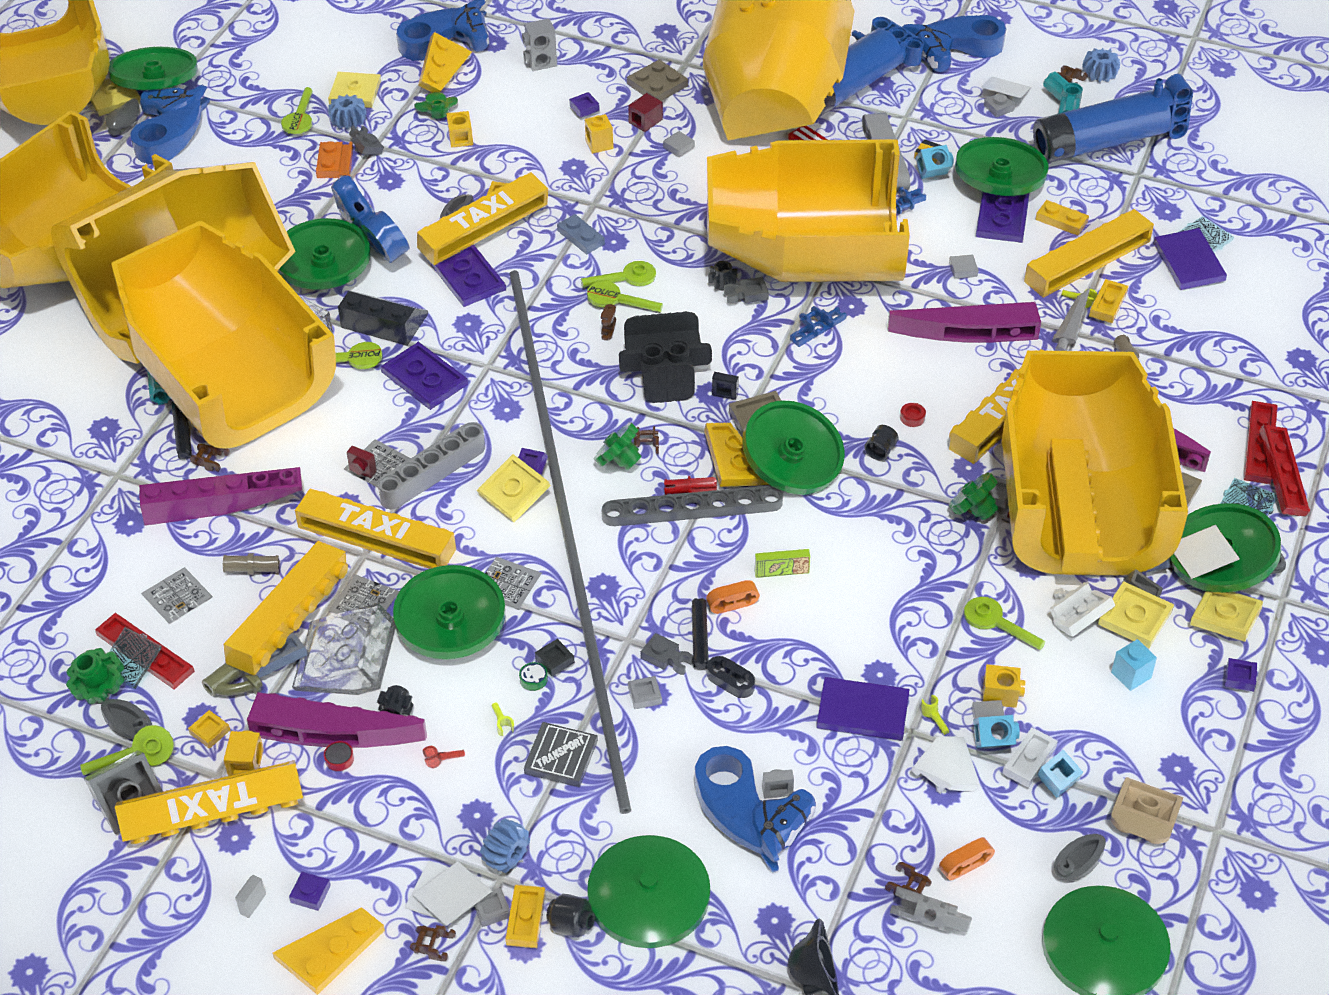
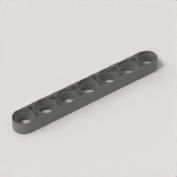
(681, 512)

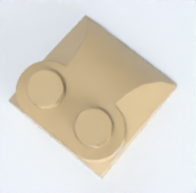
(1146, 811)

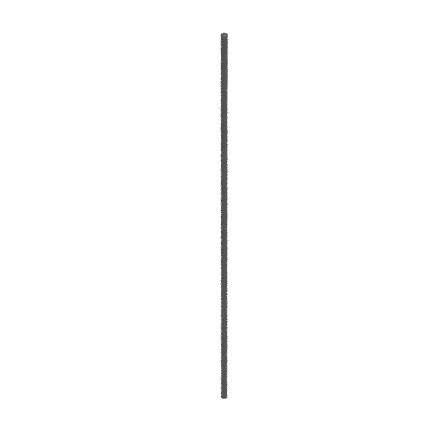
(572, 554)

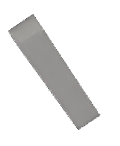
(877, 127)
(431, 465)

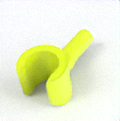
(1091, 296)
(931, 711)
(502, 719)

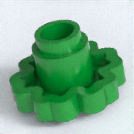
(620, 448)
(976, 497)
(95, 675)

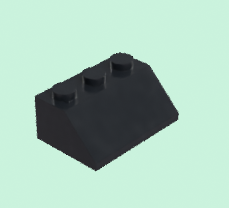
(380, 317)

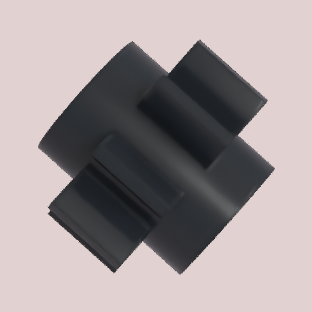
(722, 274)
(395, 700)

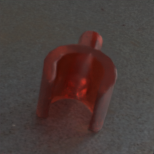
(434, 758)

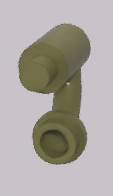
(220, 682)

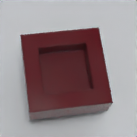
(361, 461)

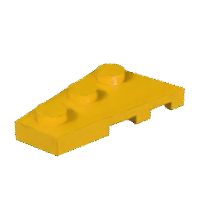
(441, 62)
(729, 457)
(330, 949)

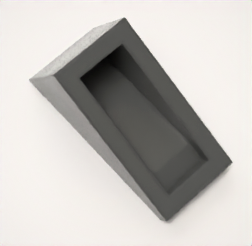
(1142, 582)

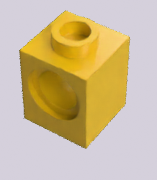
(459, 129)
(598, 133)
(1003, 684)
(243, 752)

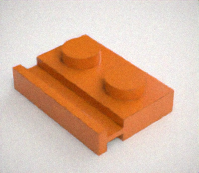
(334, 159)

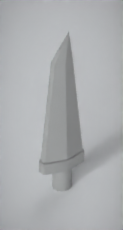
(1070, 326)

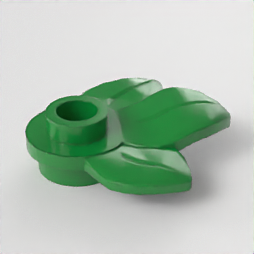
(436, 104)

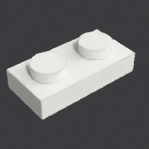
(1030, 757)

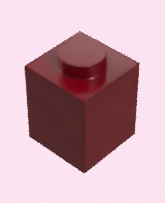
(645, 112)

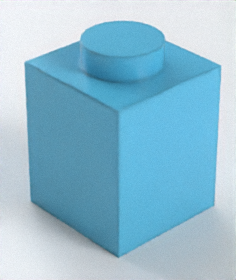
(1133, 665)
(1060, 773)

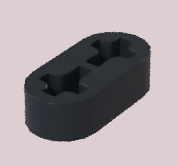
(732, 674)

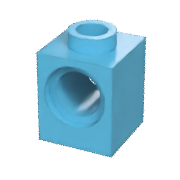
(928, 168)
(983, 734)

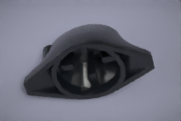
(813, 962)

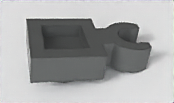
(366, 142)
(748, 289)
(665, 652)

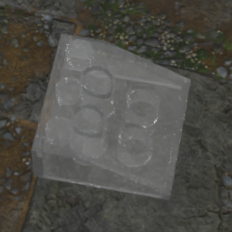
(346, 652)

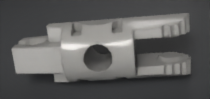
(946, 913)

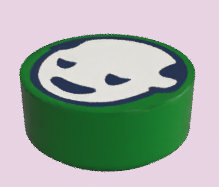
(533, 676)

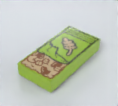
(782, 563)

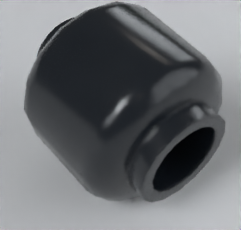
(570, 915)

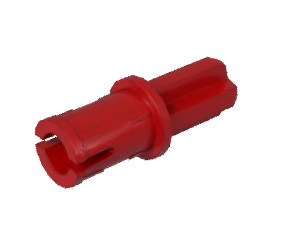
(689, 485)

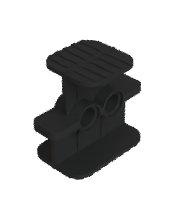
(665, 352)

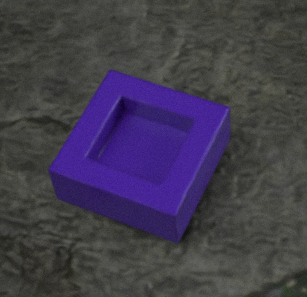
(584, 104)
(534, 459)
(1241, 674)
(309, 891)

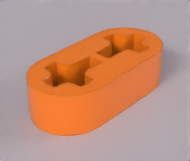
(732, 596)
(966, 858)

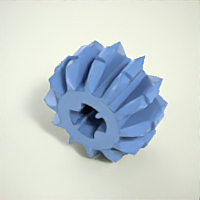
(1101, 64)
(347, 111)
(505, 845)

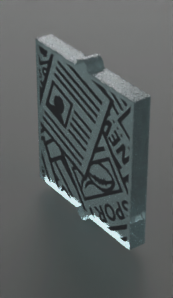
(1214, 234)
(1250, 495)
(136, 654)

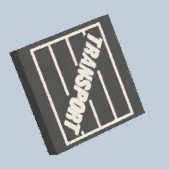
(560, 754)

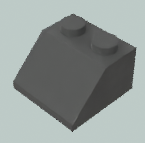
(121, 781)

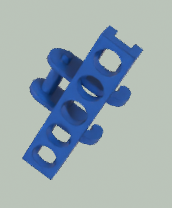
(909, 199)
(822, 316)

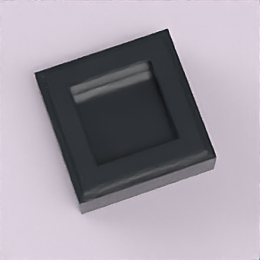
(725, 385)

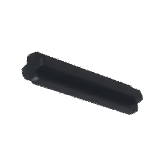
(181, 432)
(700, 633)

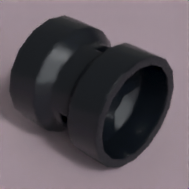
(881, 442)

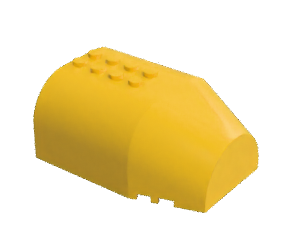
(775, 61)
(53, 65)
(45, 184)
(220, 195)
(810, 210)
(223, 334)
(1130, 456)

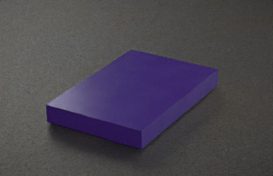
(1002, 217)
(1190, 259)
(469, 276)
(424, 375)
(863, 708)

